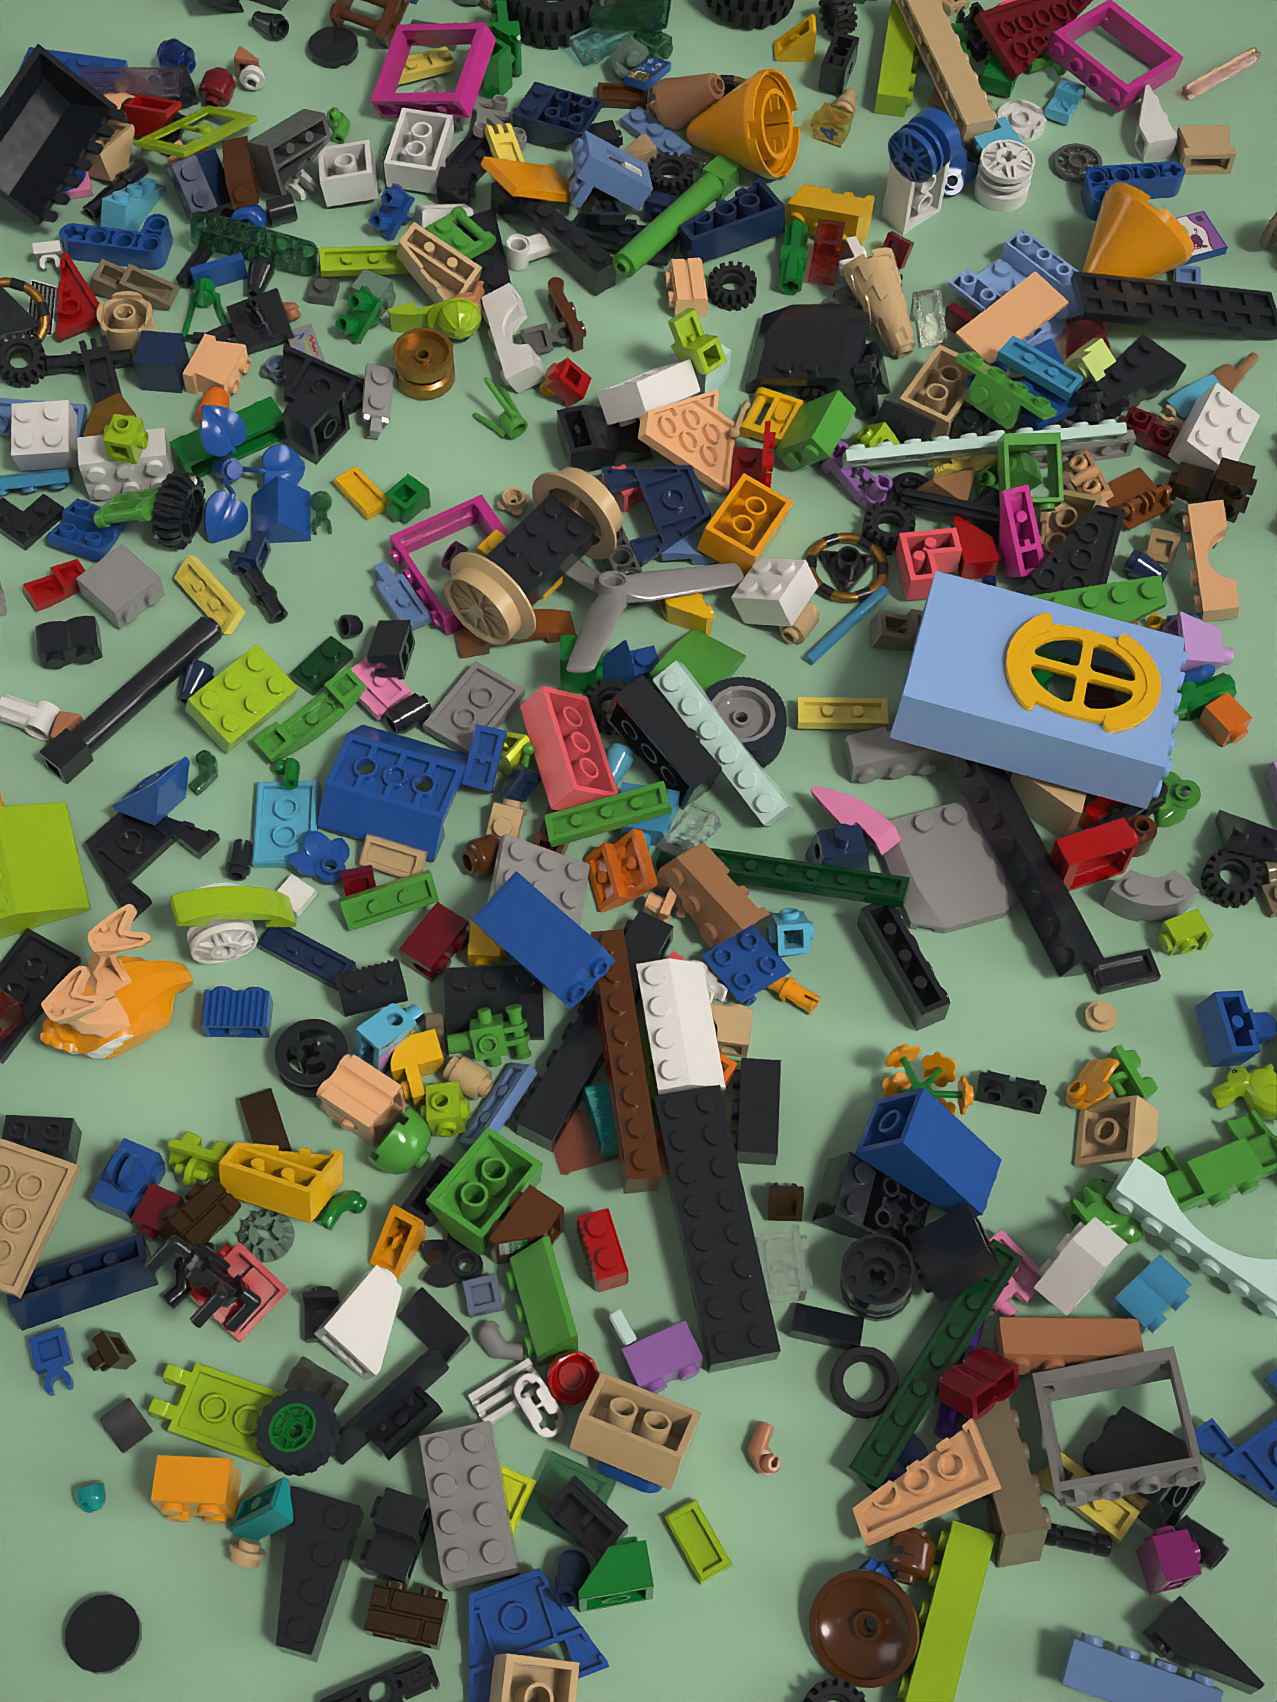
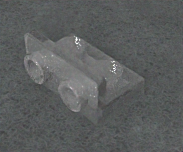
(784, 1265)

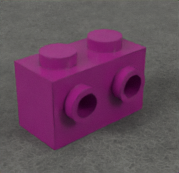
(1169, 1559)

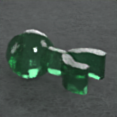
(321, 503)

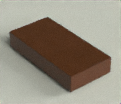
(621, 96)

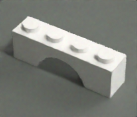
(504, 315)

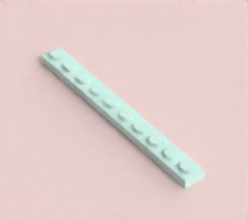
(970, 444)

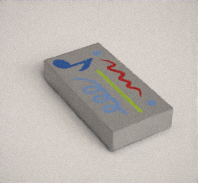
(306, 341)

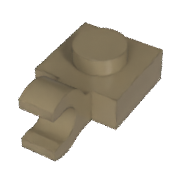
(1269, 891)

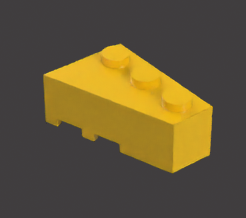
(819, 202)

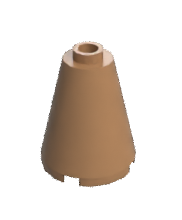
(685, 98)

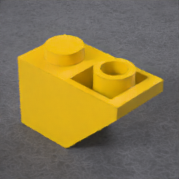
(688, 612)

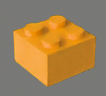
(196, 1488)

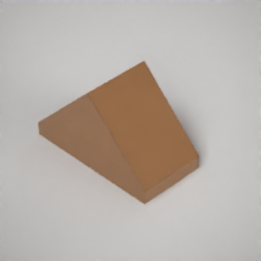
(951, 485)

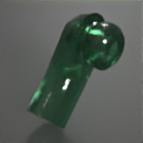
(207, 772)

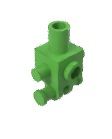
(490, 1038)

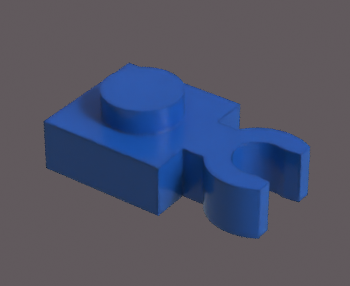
(50, 1356)

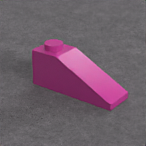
(1019, 533)

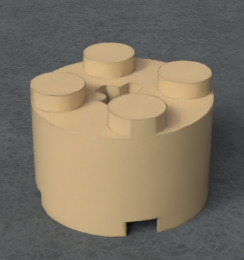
(124, 319)

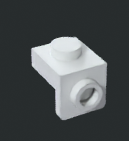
(851, 250)

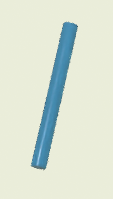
(848, 623)

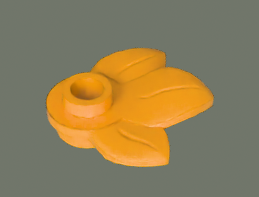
(1091, 1083)

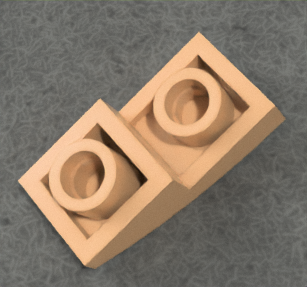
(1087, 476)

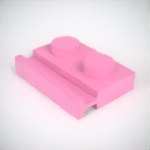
(380, 691)

